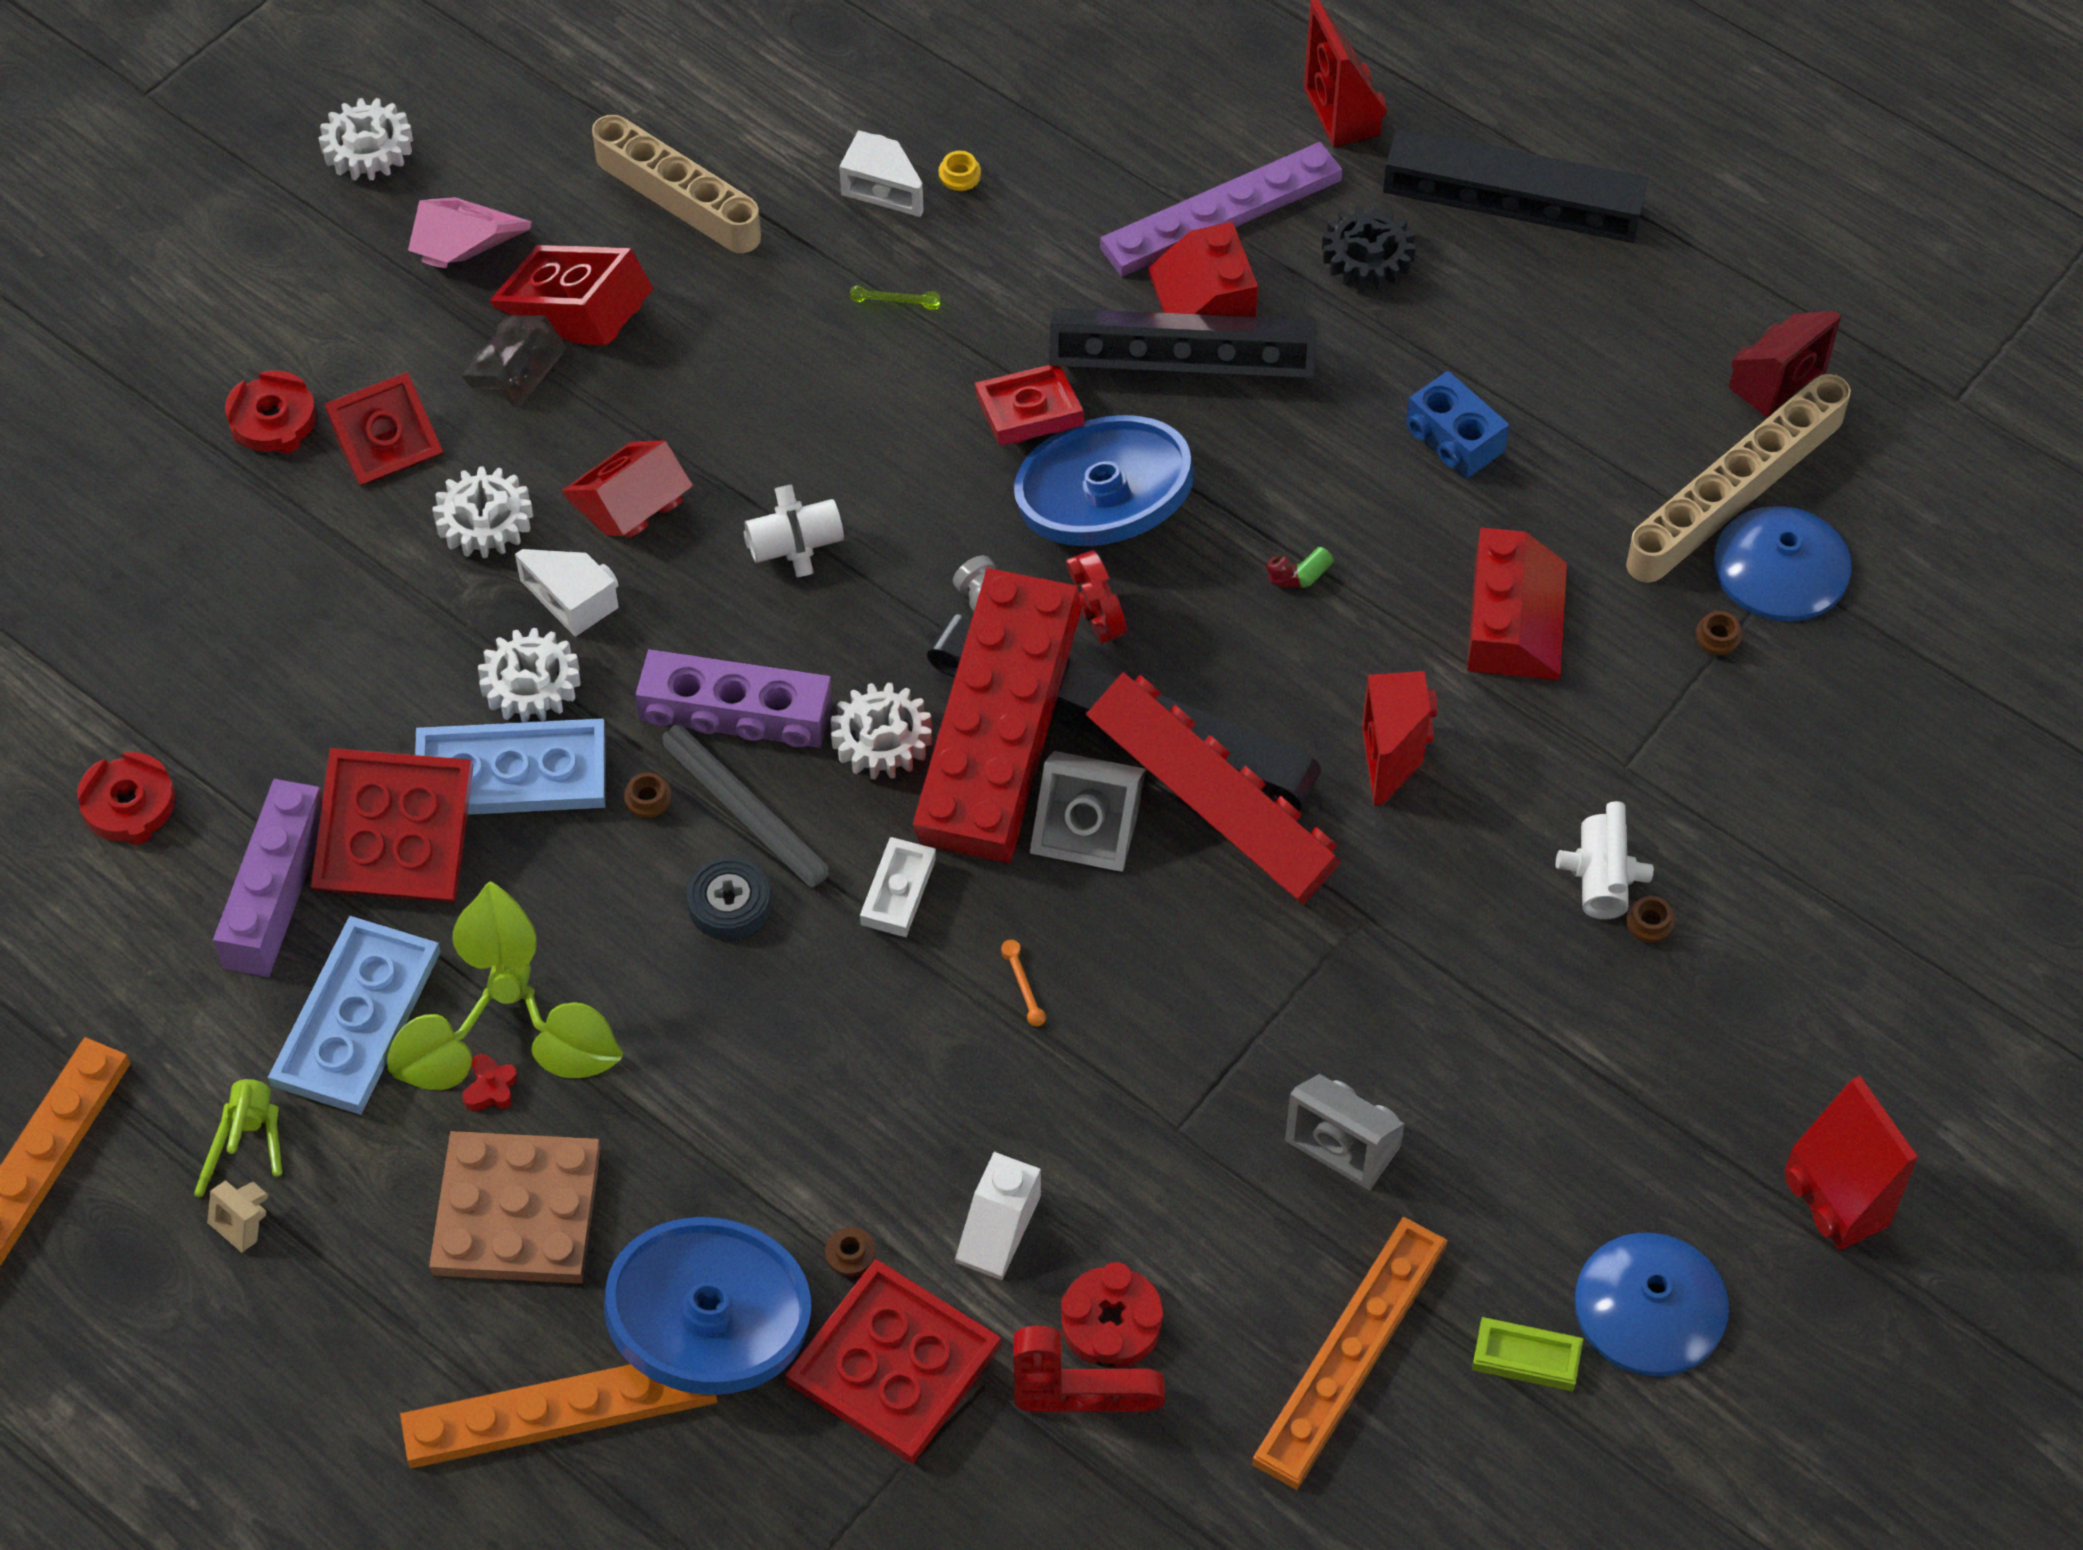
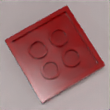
(392, 825)
(893, 1361)

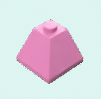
(458, 230)

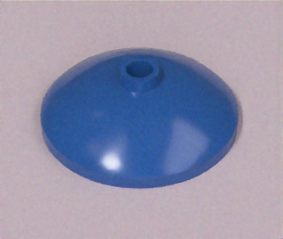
(1781, 579)
(1648, 1329)

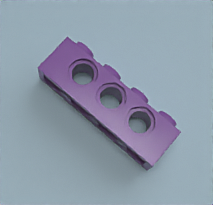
(717, 682)

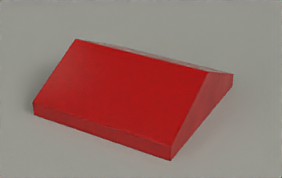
(383, 429)

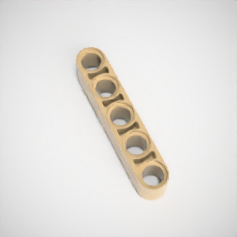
(677, 183)

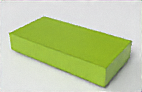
(1527, 1354)

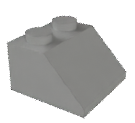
(1087, 810)
(1343, 1129)

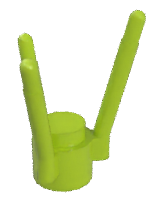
(246, 1110)

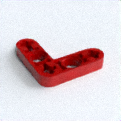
(1045, 1387)

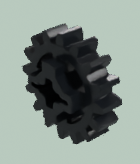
(1368, 247)

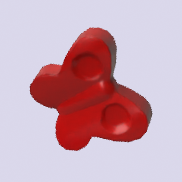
(490, 1085)

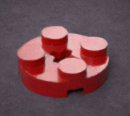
(275, 432)
(1097, 597)
(129, 820)
(1114, 1288)

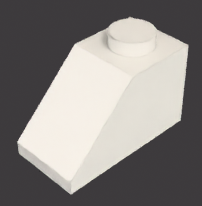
(881, 174)
(569, 586)
(999, 1215)

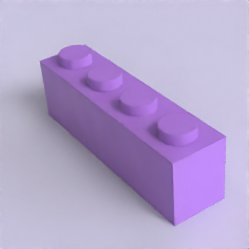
(270, 879)

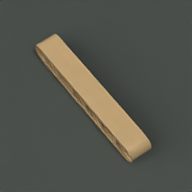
(1737, 478)

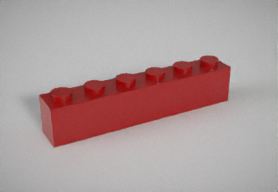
(1214, 788)

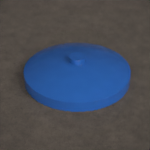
(1104, 480)
(707, 1305)

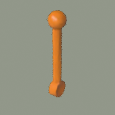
(1011, 951)

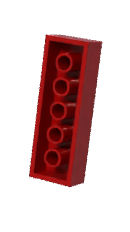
(998, 715)

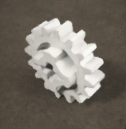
(366, 139)
(504, 514)
(529, 675)
(881, 730)

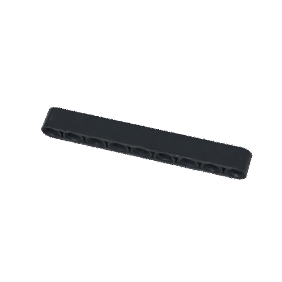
(1281, 767)

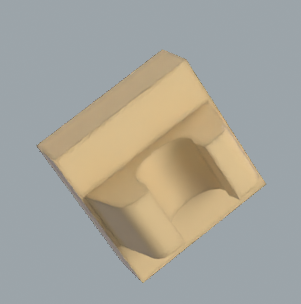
(237, 1213)

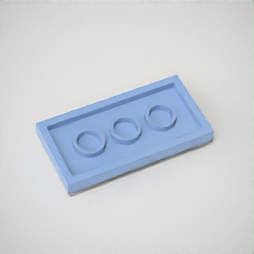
(526, 763)
(354, 1015)

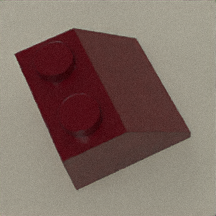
(1784, 360)

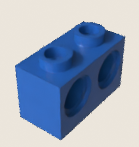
(1456, 425)

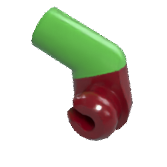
(1302, 575)

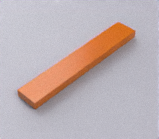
(1349, 1353)

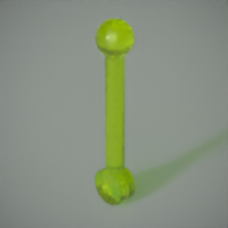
(930, 299)

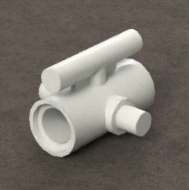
(793, 530)
(1605, 864)

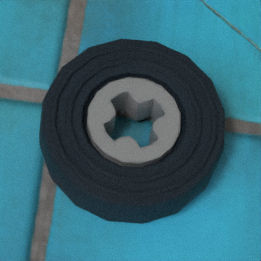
(750, 905)

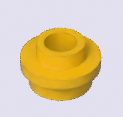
(959, 171)

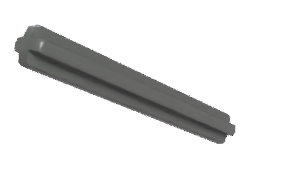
(745, 806)

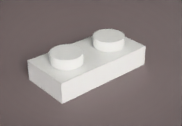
(898, 887)

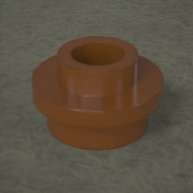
(1719, 623)
(647, 785)
(1650, 908)
(854, 1264)

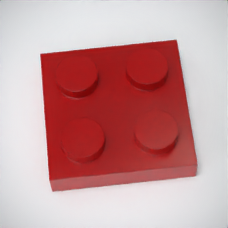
(1029, 404)

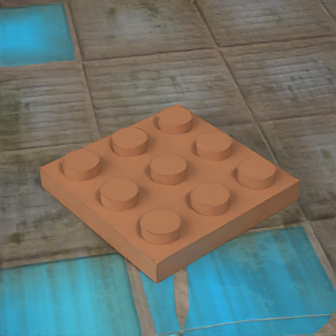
(515, 1207)

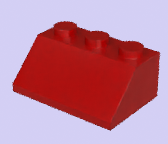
(1516, 606)

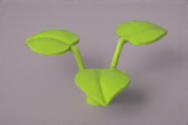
(500, 936)

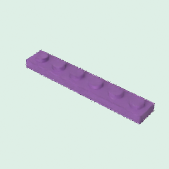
(1234, 201)

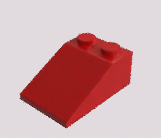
(1339, 83)
(578, 289)
(1851, 1167)

